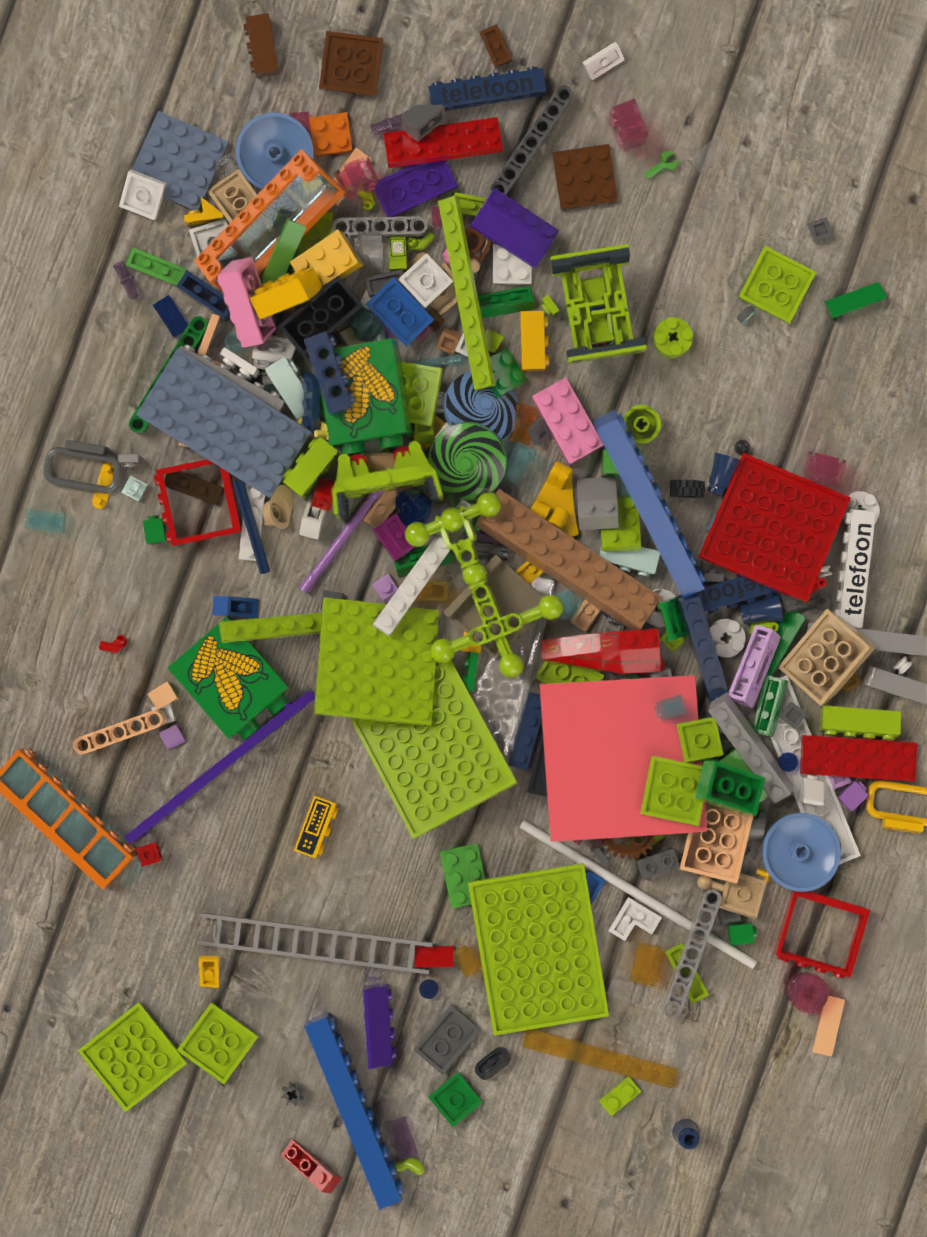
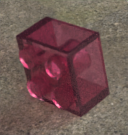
(628, 125)

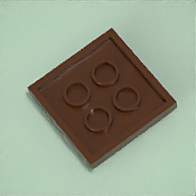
(351, 63)
(584, 177)

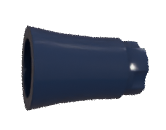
(722, 473)
(762, 611)
(683, 1128)

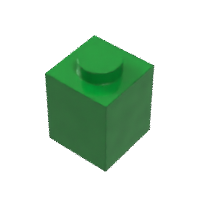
(154, 530)
(741, 933)

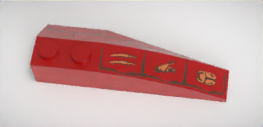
(608, 651)

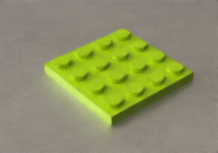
(132, 1056)

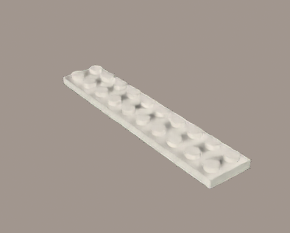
(789, 740)

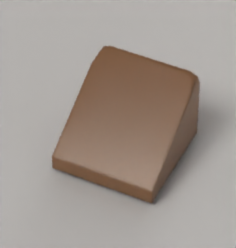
(449, 340)

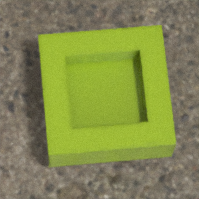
(549, 306)

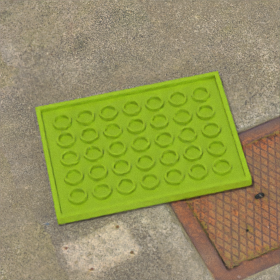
(437, 767)
(538, 948)

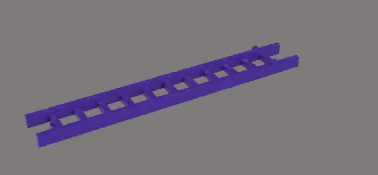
(222, 765)

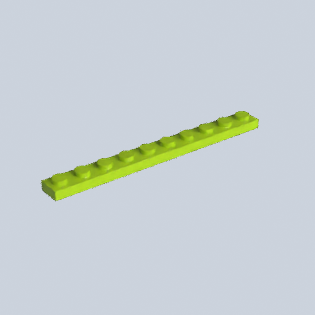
(466, 293)

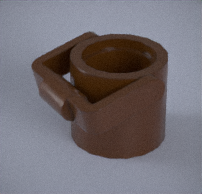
(476, 244)

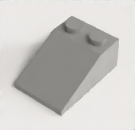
(597, 503)

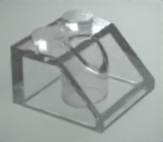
(370, 248)

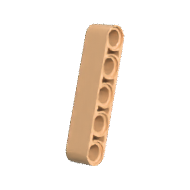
(111, 731)

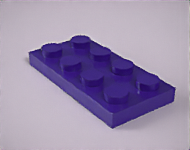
(414, 186)

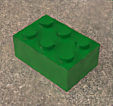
(729, 788)

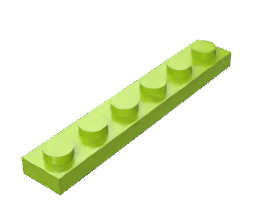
(270, 627)

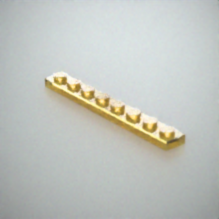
(599, 1057)

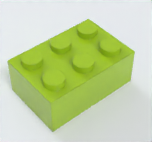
(311, 467)

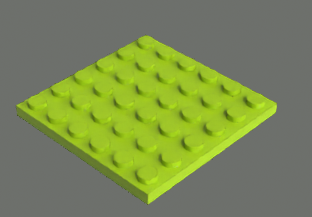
(373, 673)

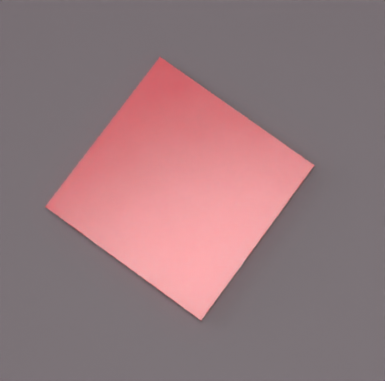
(601, 751)

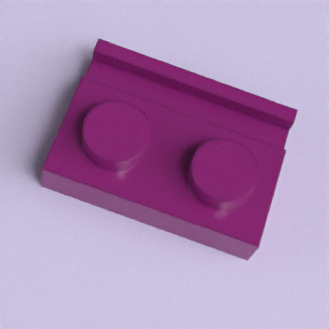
(392, 537)

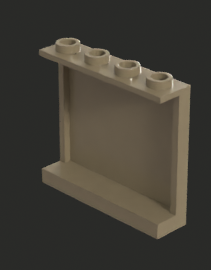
(512, 596)

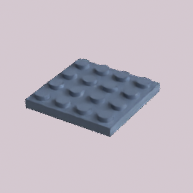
(181, 158)

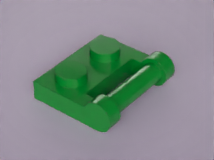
(672, 619)

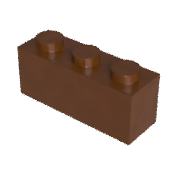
(261, 46)

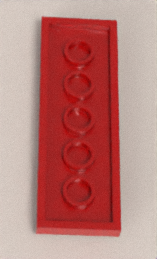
(444, 143)
(858, 758)

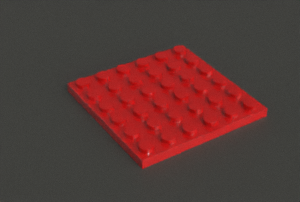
(774, 527)

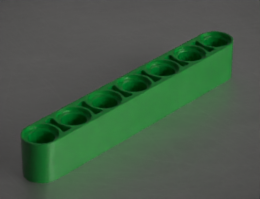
(189, 332)

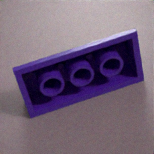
(514, 228)
(377, 1025)

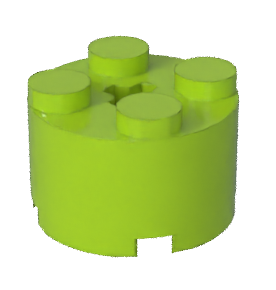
(670, 327)
(648, 417)

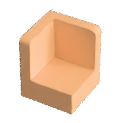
(163, 695)

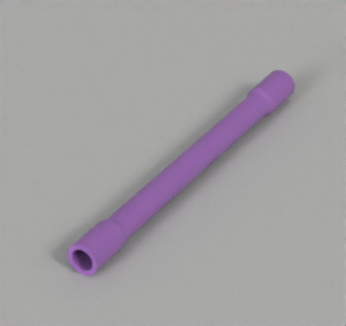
(313, 577)

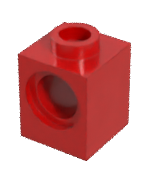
(323, 494)
(149, 853)

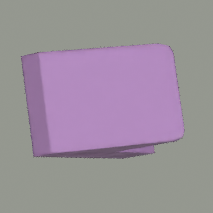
(385, 588)

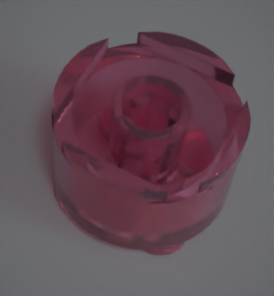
(357, 177)
(824, 467)
(807, 1003)

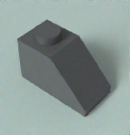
(422, 120)

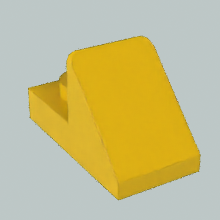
(209, 215)
(209, 971)

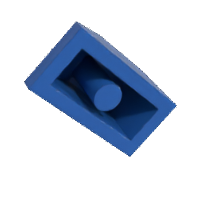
(235, 606)

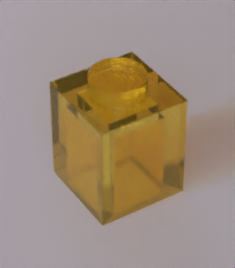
(467, 960)

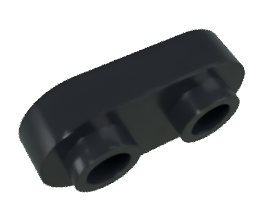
(493, 1063)

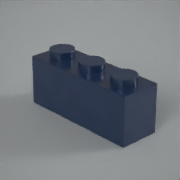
(204, 295)

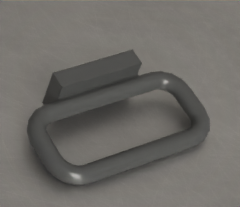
(84, 451)

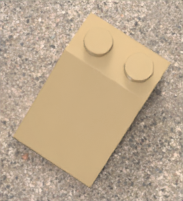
(232, 195)

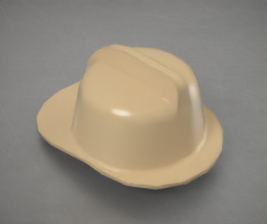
(278, 509)

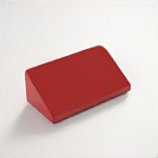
(434, 956)

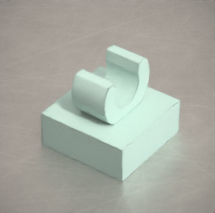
(134, 488)

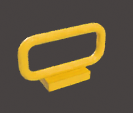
(891, 820)

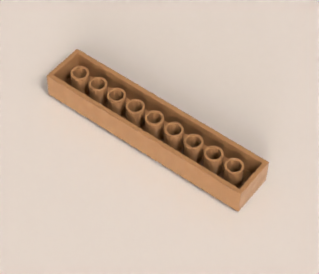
(570, 562)

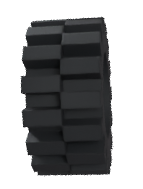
(687, 488)

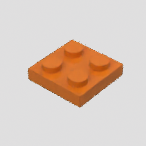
(330, 134)

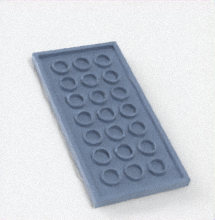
(223, 423)

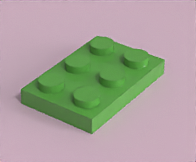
(460, 867)

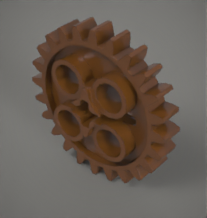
(629, 850)

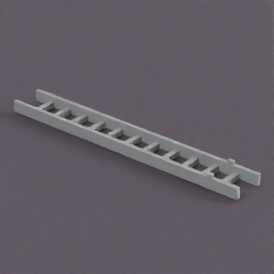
(217, 932)

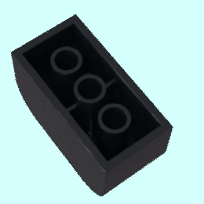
(327, 311)

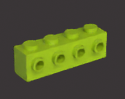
(860, 722)

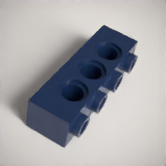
(315, 346)

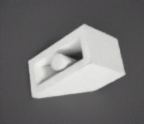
(312, 520)
(811, 790)

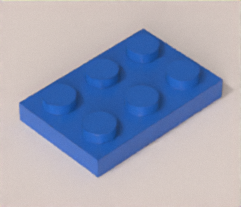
(400, 311)

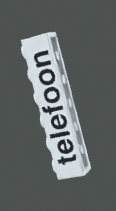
(855, 566)

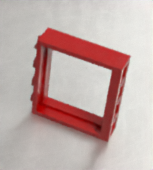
(167, 515)
(819, 965)

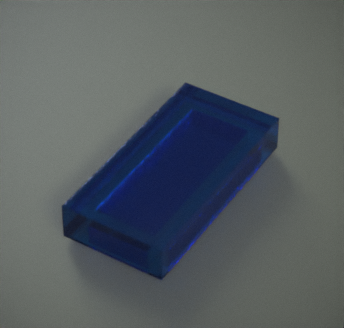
(171, 316)

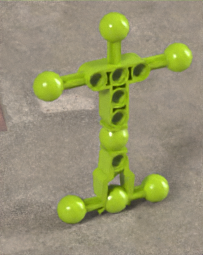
(475, 576)

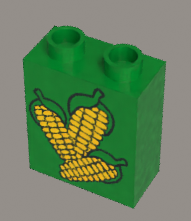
(380, 397)
(230, 682)

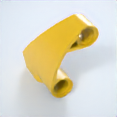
(556, 500)

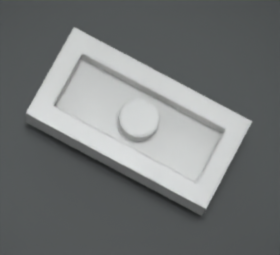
(603, 61)

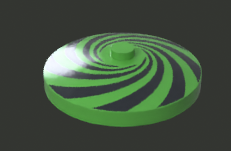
(468, 460)

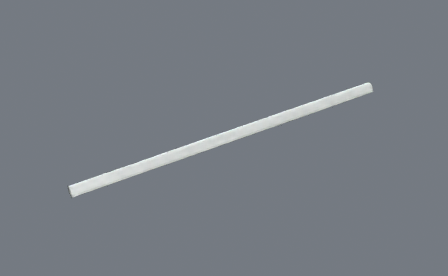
(635, 892)

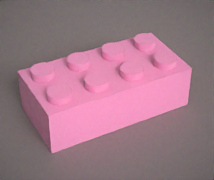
(238, 284)
(567, 421)

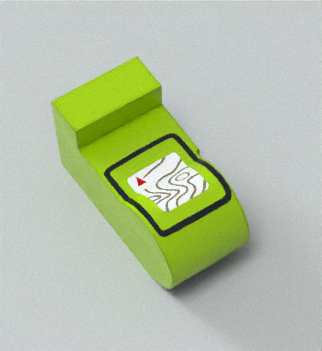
(398, 254)

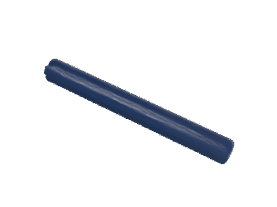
(251, 527)

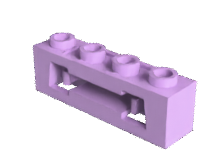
(754, 666)

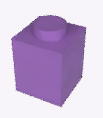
(852, 795)

